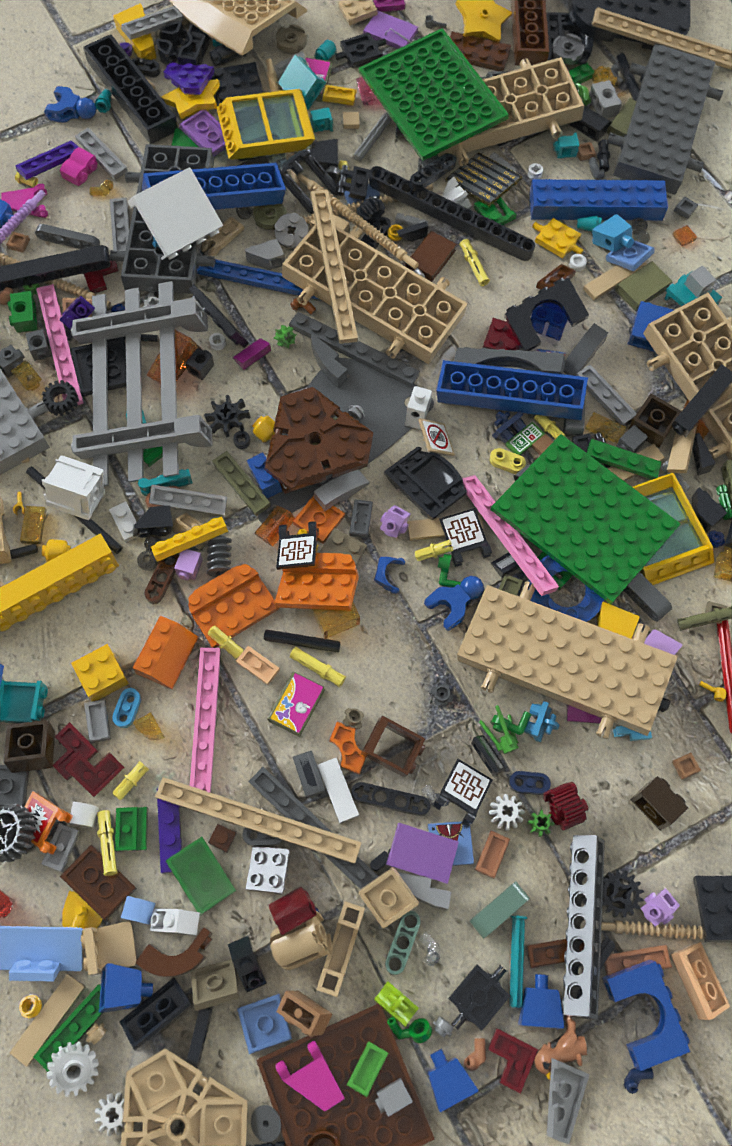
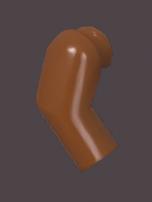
(309, 307)

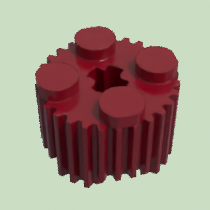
(566, 806)

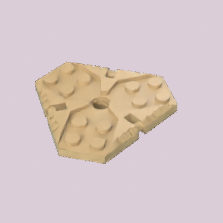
(162, 1092)

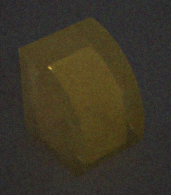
(149, 727)

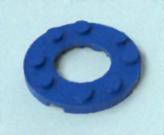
(584, 610)

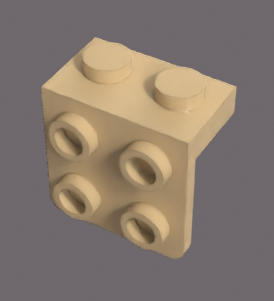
(108, 945)

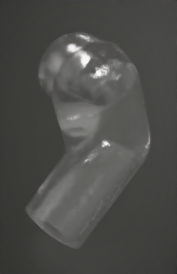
(431, 795)

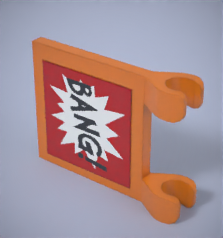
(45, 815)

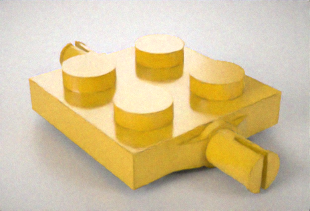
(557, 238)

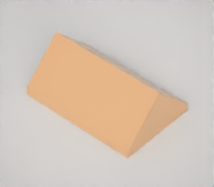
(700, 981)

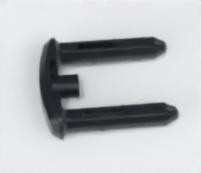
(293, 164)

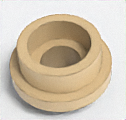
(95, 1033)

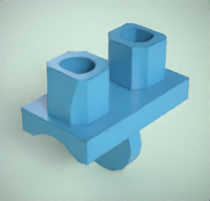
(544, 721)

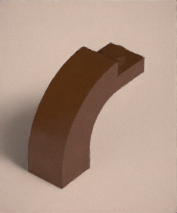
(163, 965)

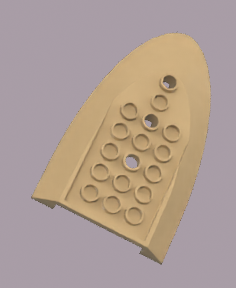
(236, 21)

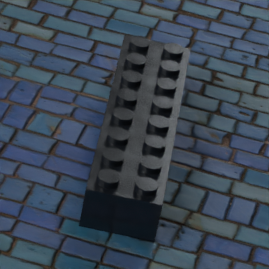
(131, 89)

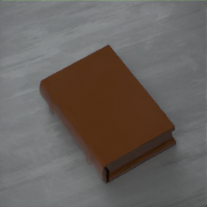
(433, 255)

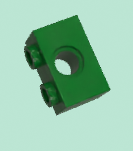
(23, 312)

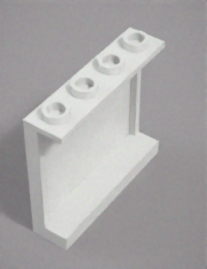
(177, 213)

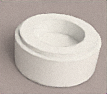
(577, 262)

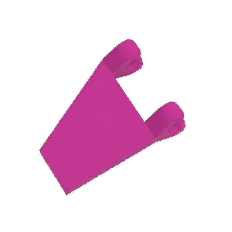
(17, 199)
(313, 1080)

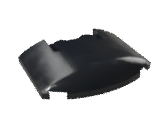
(561, 24)
(427, 481)

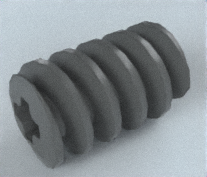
(217, 555)

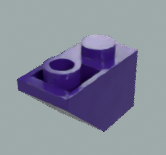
(78, 309)

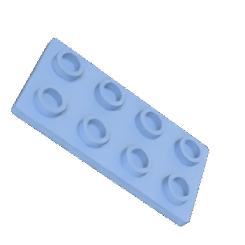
(40, 952)

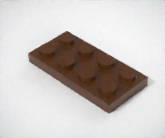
(482, 51)

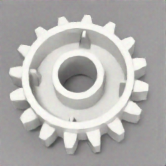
(76, 1079)

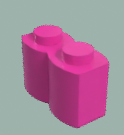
(78, 166)

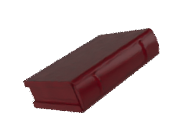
(292, 910)

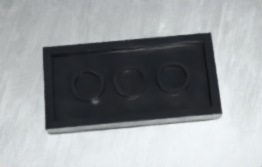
(218, 317)

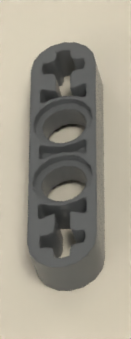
(66, 237)

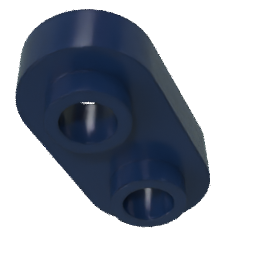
(529, 782)

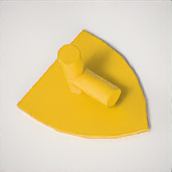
(78, 913)

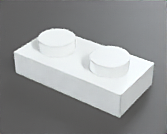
(124, 520)

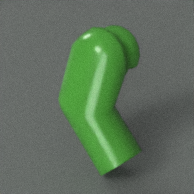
(584, 93)

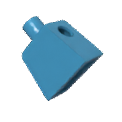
(613, 234)

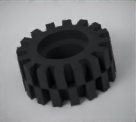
(55, 390)

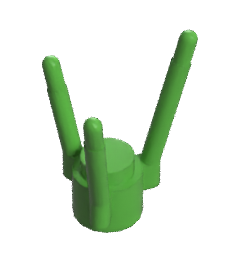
(509, 741)

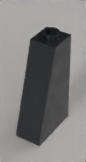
(703, 401)

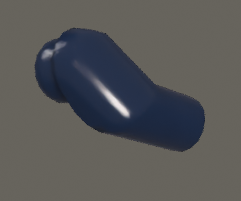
(635, 1076)

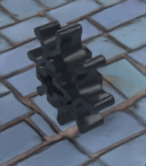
(227, 416)

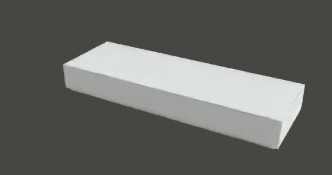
(338, 790)

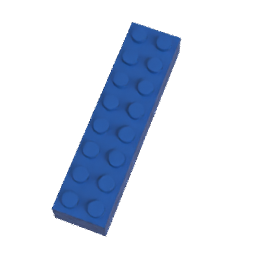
(233, 185)
(599, 198)
(512, 390)

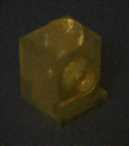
(603, 74)
(21, 373)
(723, 566)

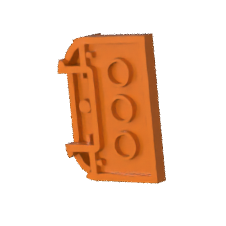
(323, 586)
(231, 602)

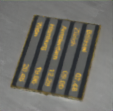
(485, 178)

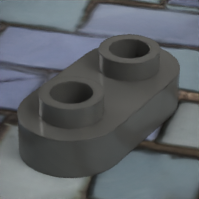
(261, 840)

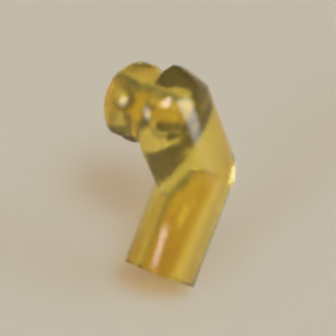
(103, 189)

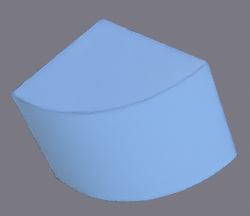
(138, 910)

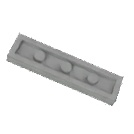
(151, 22)
(103, 154)
(119, 223)
(607, 396)
(188, 499)

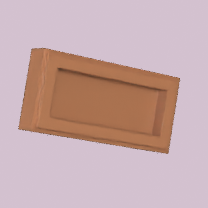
(492, 854)

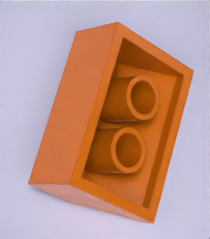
(165, 652)

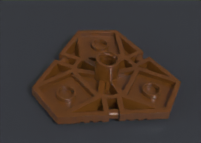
(309, 419)

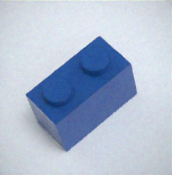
(268, 484)

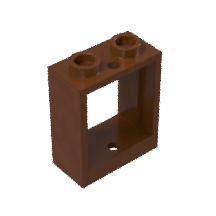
(417, 749)

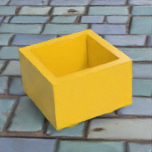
(100, 673)

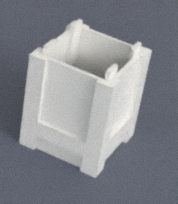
(74, 487)

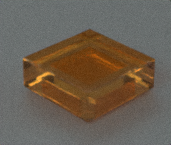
(684, 235)

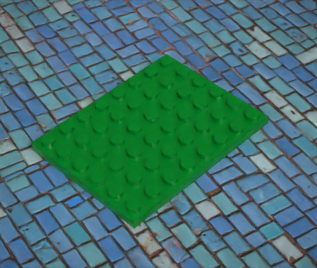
(433, 94)
(585, 518)

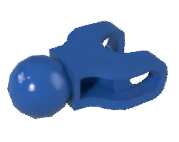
(69, 106)
(456, 599)

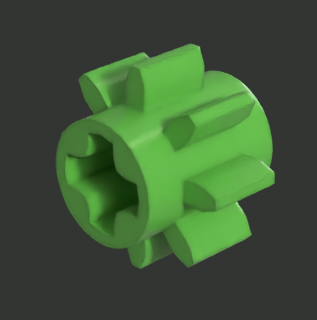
(285, 336)
(536, 818)

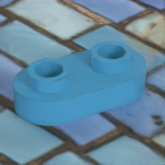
(125, 708)

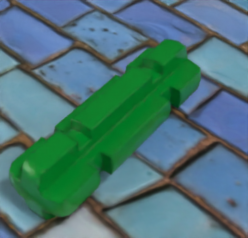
(725, 500)

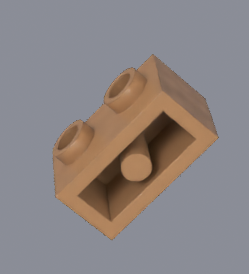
(304, 1013)

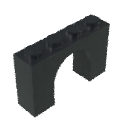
(561, 294)

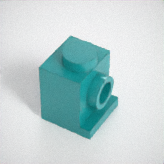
(321, 120)
(566, 146)

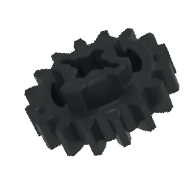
(624, 901)

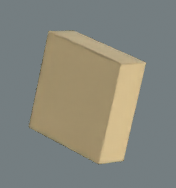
(350, 120)

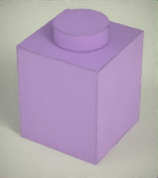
(188, 564)

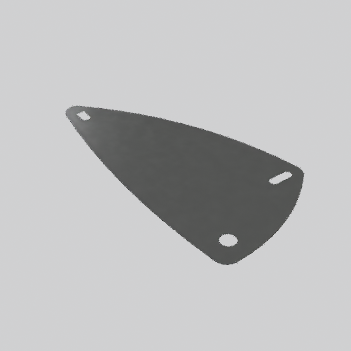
(383, 409)

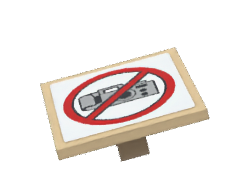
(436, 437)

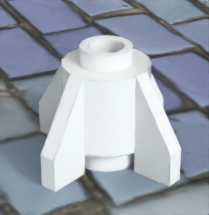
(456, 194)

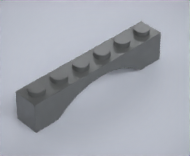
(534, 361)

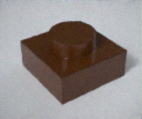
(222, 838)

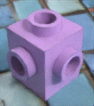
(394, 521)
(659, 907)

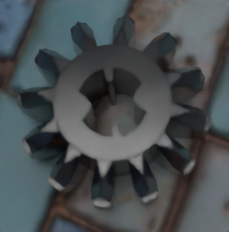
(371, 209)

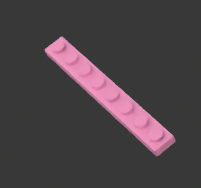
(58, 338)
(510, 538)
(205, 719)

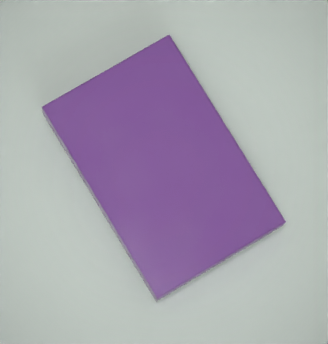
(383, 22)
(204, 131)
(422, 853)

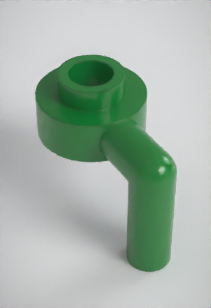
(444, 564)
(511, 727)
(418, 1030)

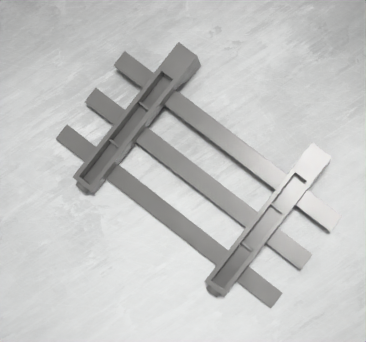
(139, 436)

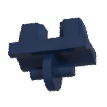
(514, 422)

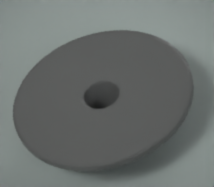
(266, 1123)

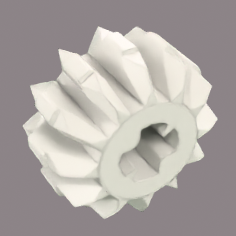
(505, 819)
(107, 1118)

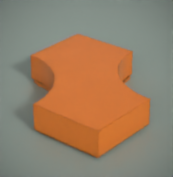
(351, 755)

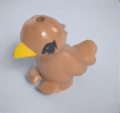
(568, 1049)

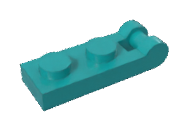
(184, 478)

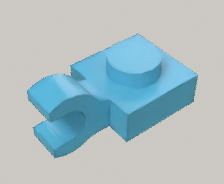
(621, 731)

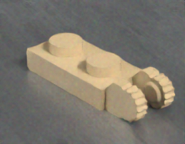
(226, 234)

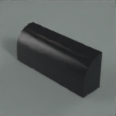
(592, 124)

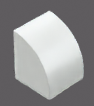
(84, 815)

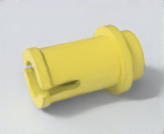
(30, 182)

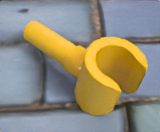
(19, 504)
(720, 693)

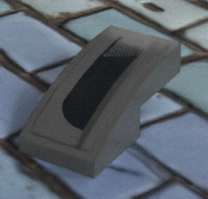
(309, 774)

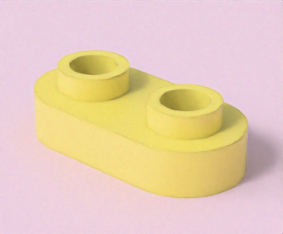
(507, 461)

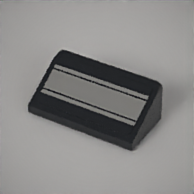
(505, 565)
(487, 755)

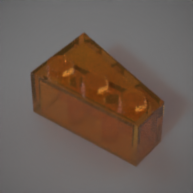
(183, 350)

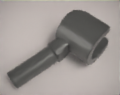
(430, 23)

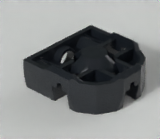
(173, 35)

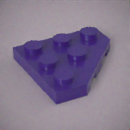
(189, 77)

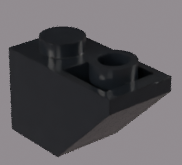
(707, 510)
(154, 522)
(247, 964)

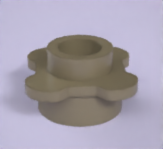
(357, 714)

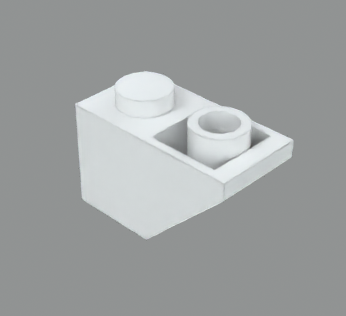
(175, 921)

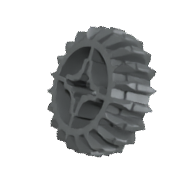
(15, 835)

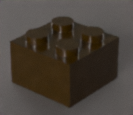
(655, 419)
(29, 746)
(659, 803)

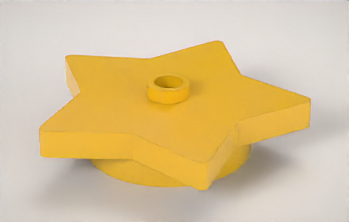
(482, 18)
(190, 104)

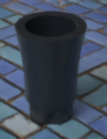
(223, 55)

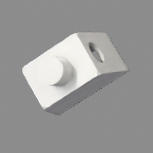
(419, 403)

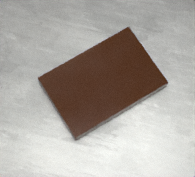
(100, 892)

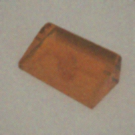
(270, 527)

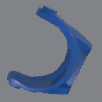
(380, 572)

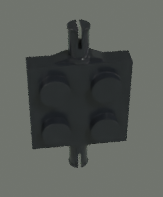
(360, 49)
(479, 997)

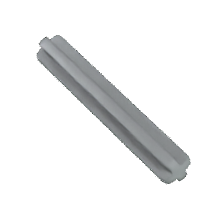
(372, 137)

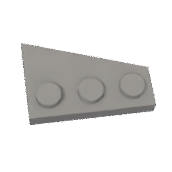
(565, 1098)

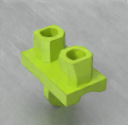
(396, 1004)

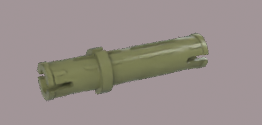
(717, 615)

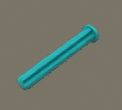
(517, 961)

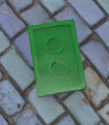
(200, 875)

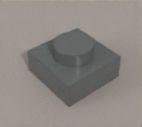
(686, 207)

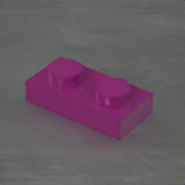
(389, 5)

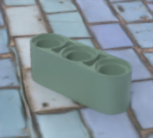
(499, 909)
(395, 951)

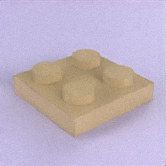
(357, 10)
(388, 897)

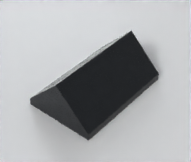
(155, 1014)

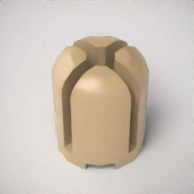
(301, 944)

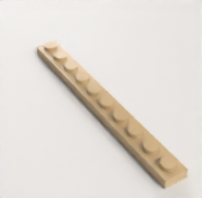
(652, 34)
(334, 267)
(258, 820)

